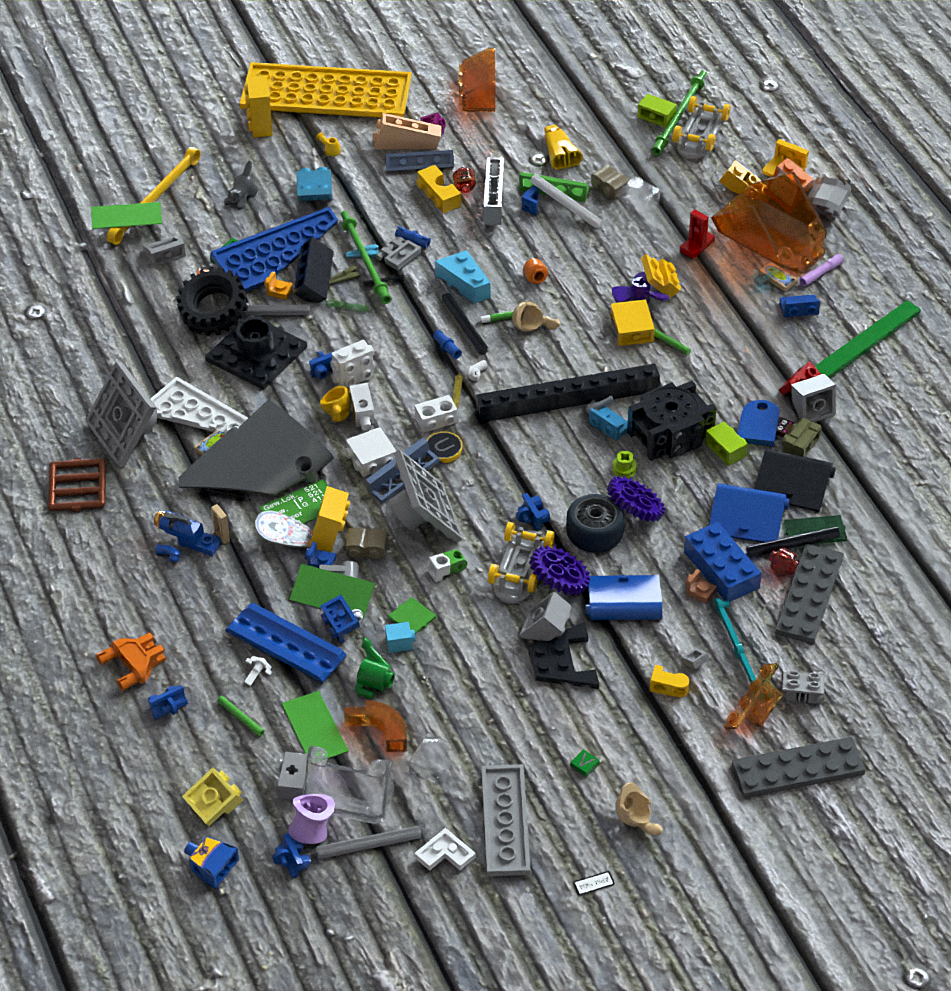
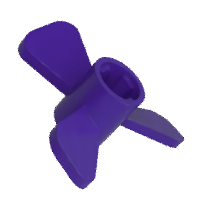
(638, 291)

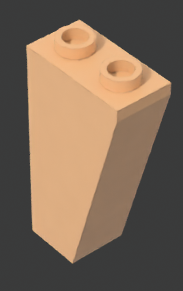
(405, 133)

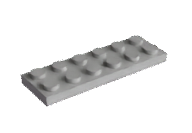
(505, 820)

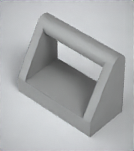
(165, 250)

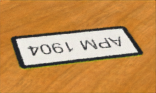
(594, 883)

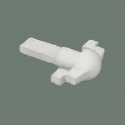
(260, 664)

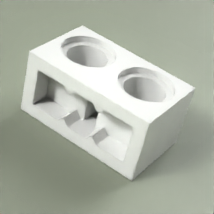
(436, 413)

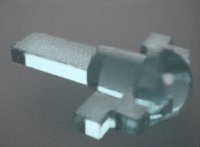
(759, 281)

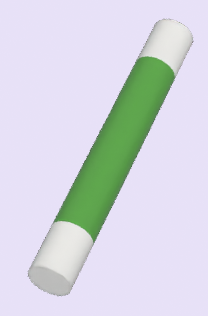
(496, 317)

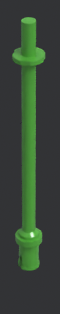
(662, 140)
(380, 288)

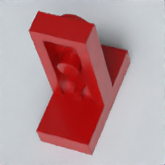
(699, 236)

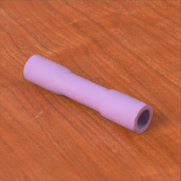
(813, 275)

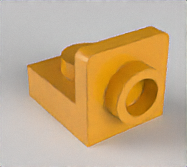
(277, 288)

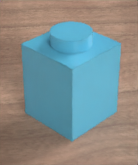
(399, 637)

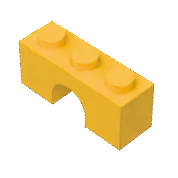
(432, 183)

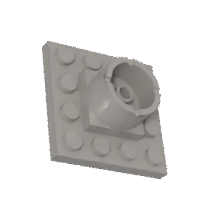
(121, 414)
(423, 499)

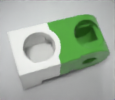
(446, 564)

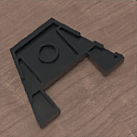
(554, 663)

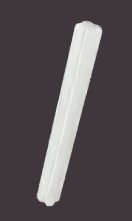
(566, 201)

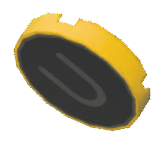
(445, 446)

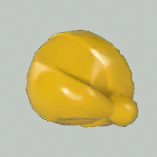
(336, 403)

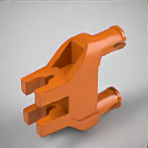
(138, 656)

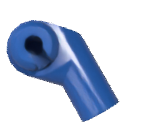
(168, 550)

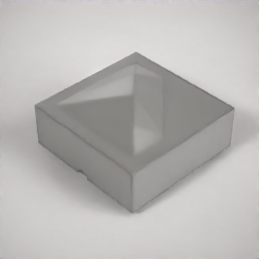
(695, 658)

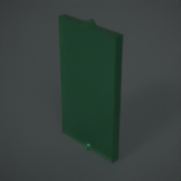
(806, 525)

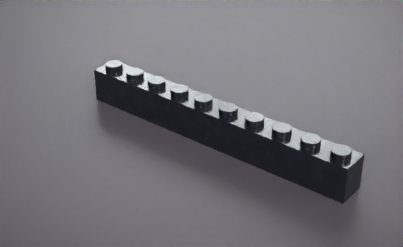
(566, 392)

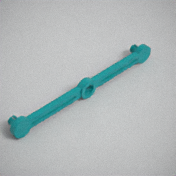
(738, 647)

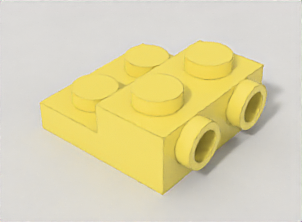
(213, 796)

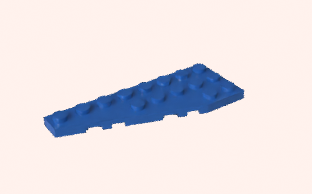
(272, 249)

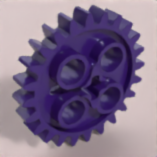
(635, 499)
(559, 570)

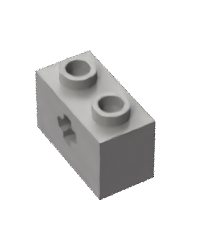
(292, 775)

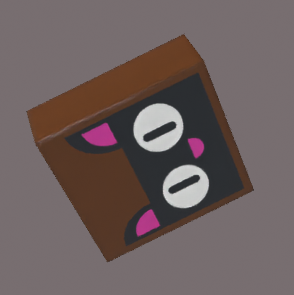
(784, 427)

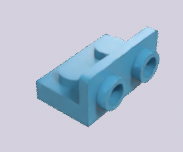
(608, 422)

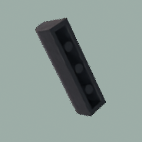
(313, 271)

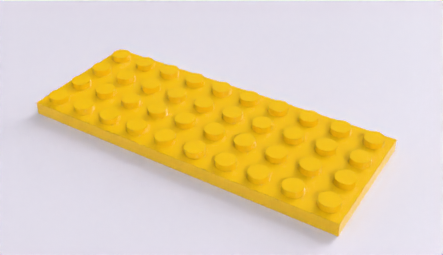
(333, 90)

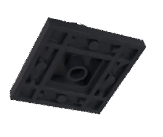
(256, 351)

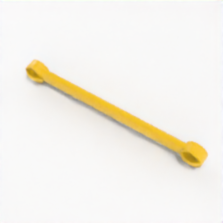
(191, 157)

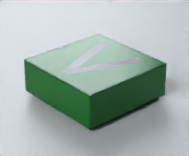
(584, 763)

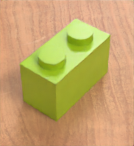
(656, 110)
(726, 443)

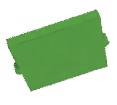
(414, 613)

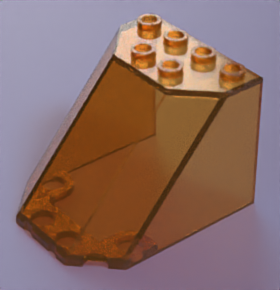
(775, 222)

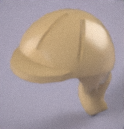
(529, 317)
(634, 809)

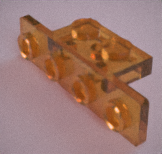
(758, 700)

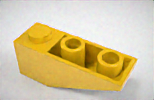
(737, 178)

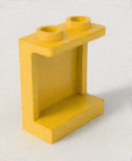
(632, 322)

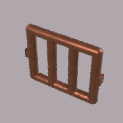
(77, 506)

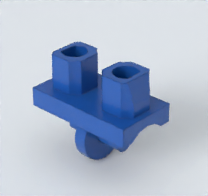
(321, 365)
(529, 512)
(167, 702)
(288, 855)

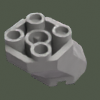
(829, 196)

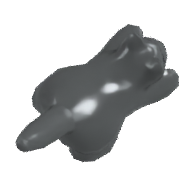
(242, 187)

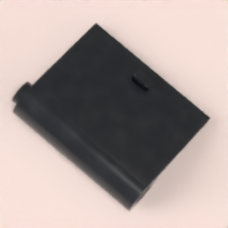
(797, 476)

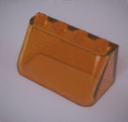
(478, 82)

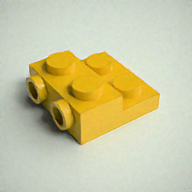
(661, 275)

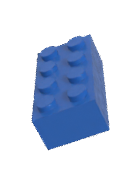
(722, 562)

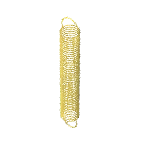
(457, 393)

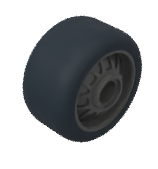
(595, 523)

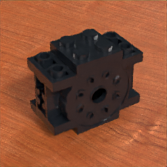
(671, 420)

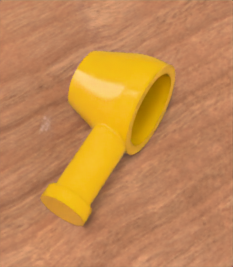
(331, 147)

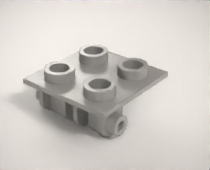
(803, 683)

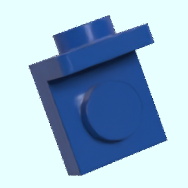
(318, 557)

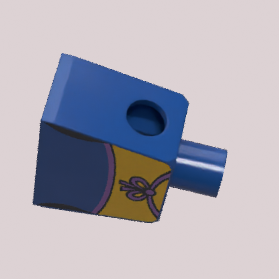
(212, 860)

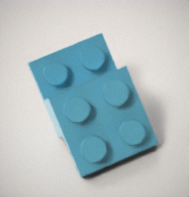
(314, 184)

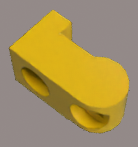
(668, 683)

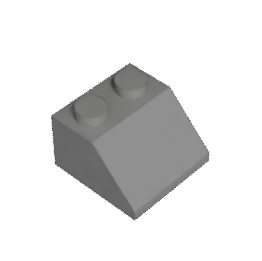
(815, 398)
(546, 619)

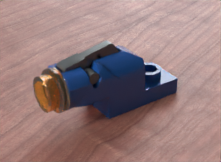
(188, 532)

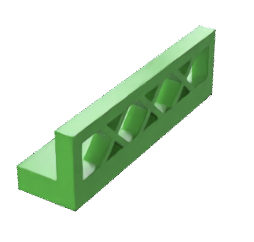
(576, 190)

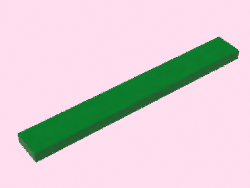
(868, 339)

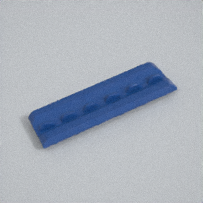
(286, 642)

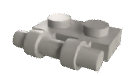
(402, 253)

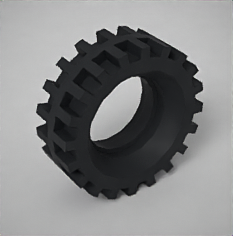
(203, 285)

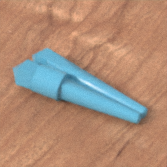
(370, 249)

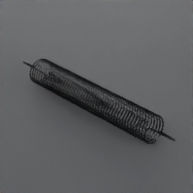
(388, 279)
(202, 492)

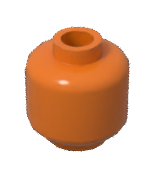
(535, 271)

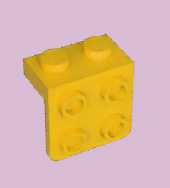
(786, 150)

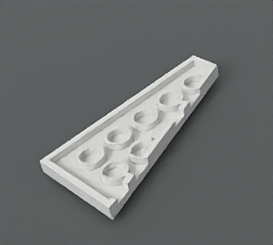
(192, 407)

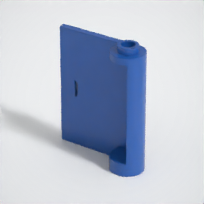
(749, 512)
(624, 597)

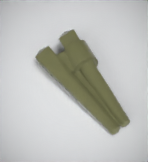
(347, 274)

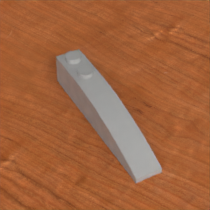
(493, 191)

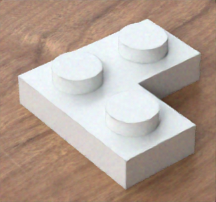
(445, 846)

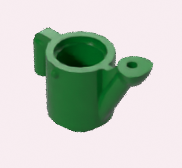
(373, 672)

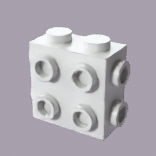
(352, 364)
(369, 451)

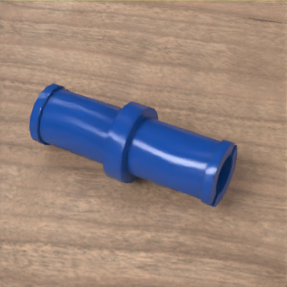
(413, 236)
(447, 344)

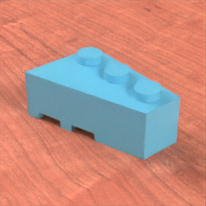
(465, 275)

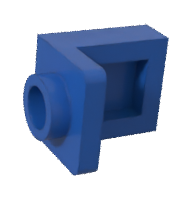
(530, 200)

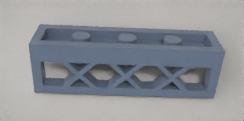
(419, 160)
(383, 477)

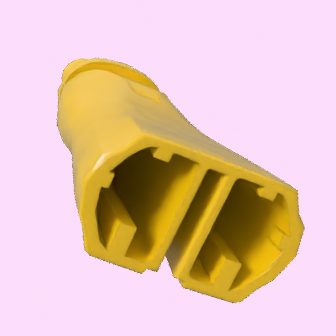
(560, 148)

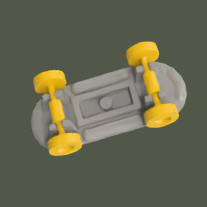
(700, 130)
(514, 579)

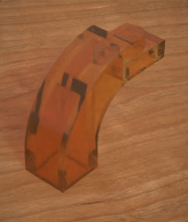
(383, 718)

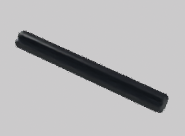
(464, 323)
(793, 541)

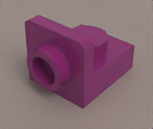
(436, 119)

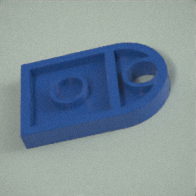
(758, 425)

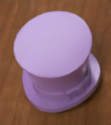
(311, 818)

